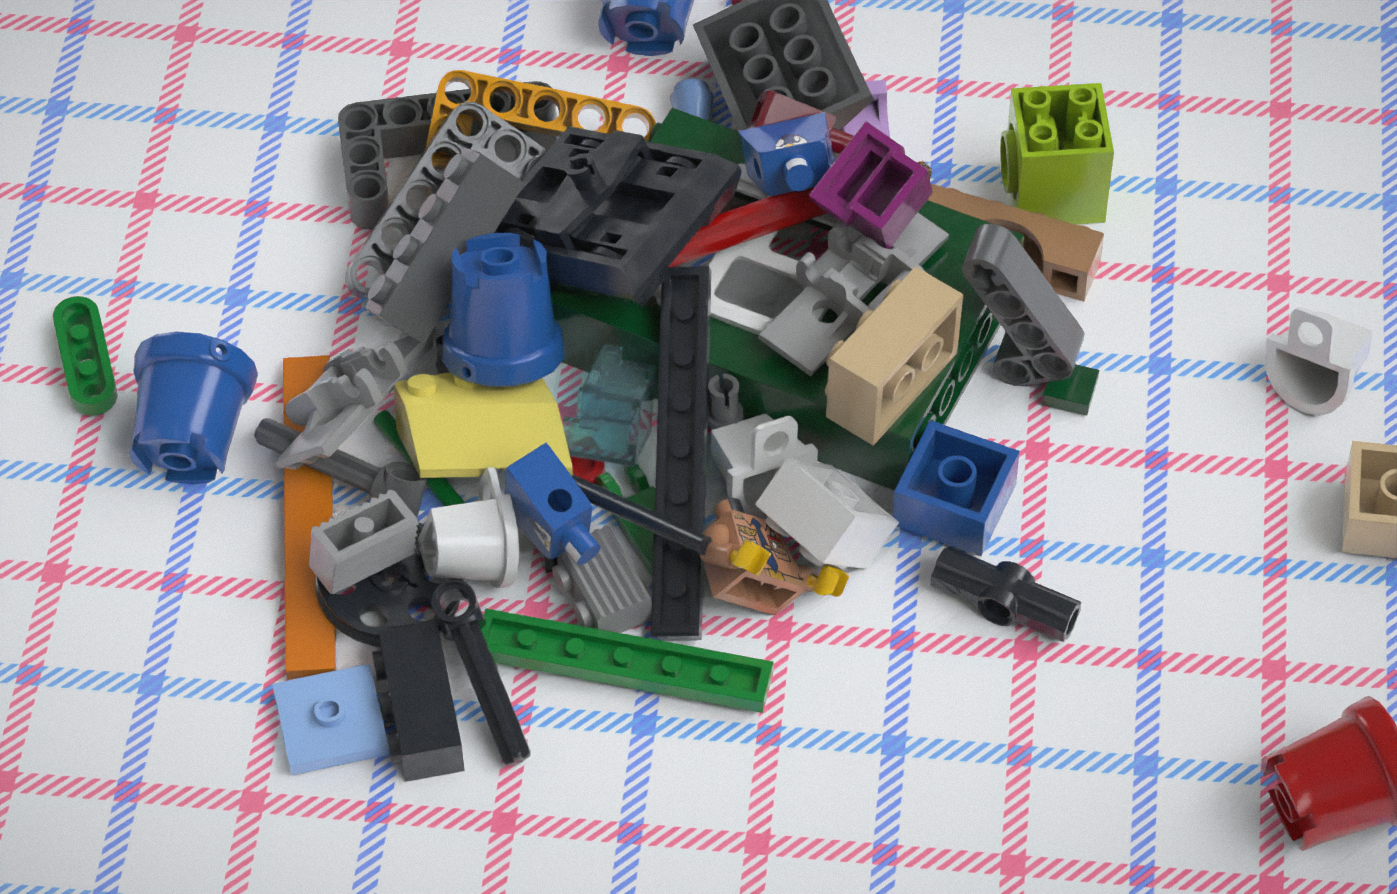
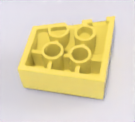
(467, 426)

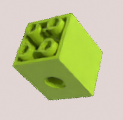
(1058, 152)

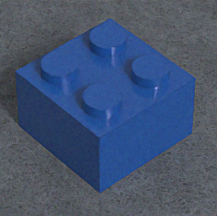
(955, 488)

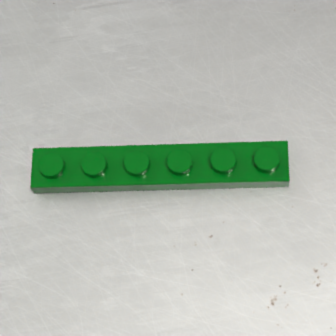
(628, 660)

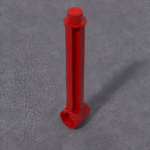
(750, 223)

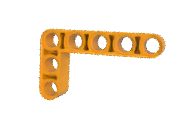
(523, 114)

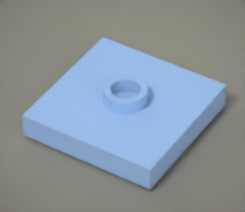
(330, 719)

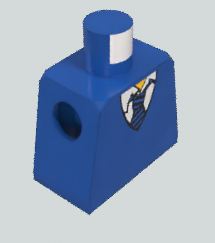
(788, 154)
(551, 506)

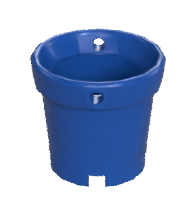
(645, 25)
(501, 314)
(188, 404)

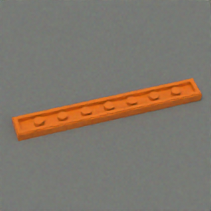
(307, 503)

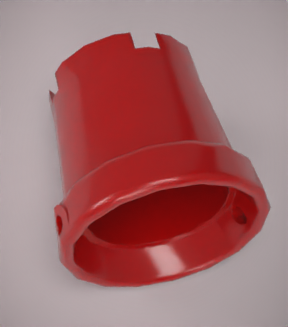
(1338, 776)

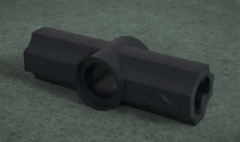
(1005, 593)

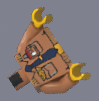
(754, 565)

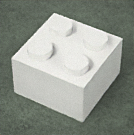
(825, 514)

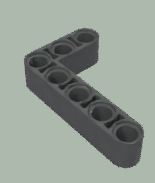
(397, 129)
(427, 179)

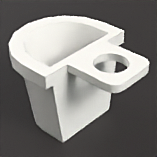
(1316, 360)
(753, 453)
(473, 537)

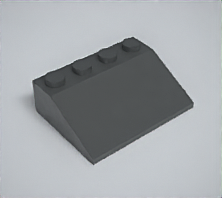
(783, 49)
(420, 278)

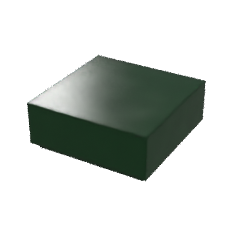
(1073, 393)

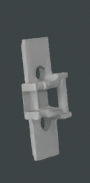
(840, 283)
(346, 396)

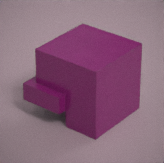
(873, 187)

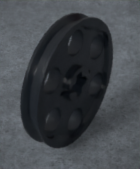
(393, 602)

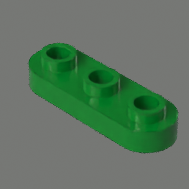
(84, 343)

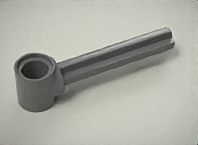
(395, 476)

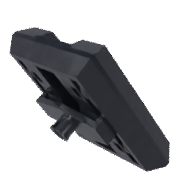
(617, 210)

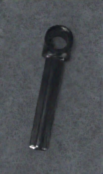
(481, 668)

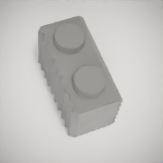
(362, 541)
(604, 588)

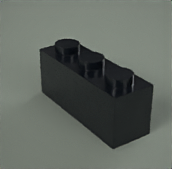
(418, 701)

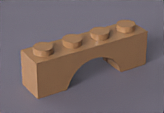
(1061, 250)

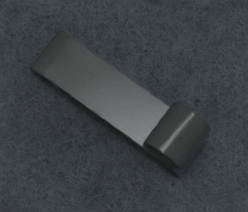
(1039, 329)

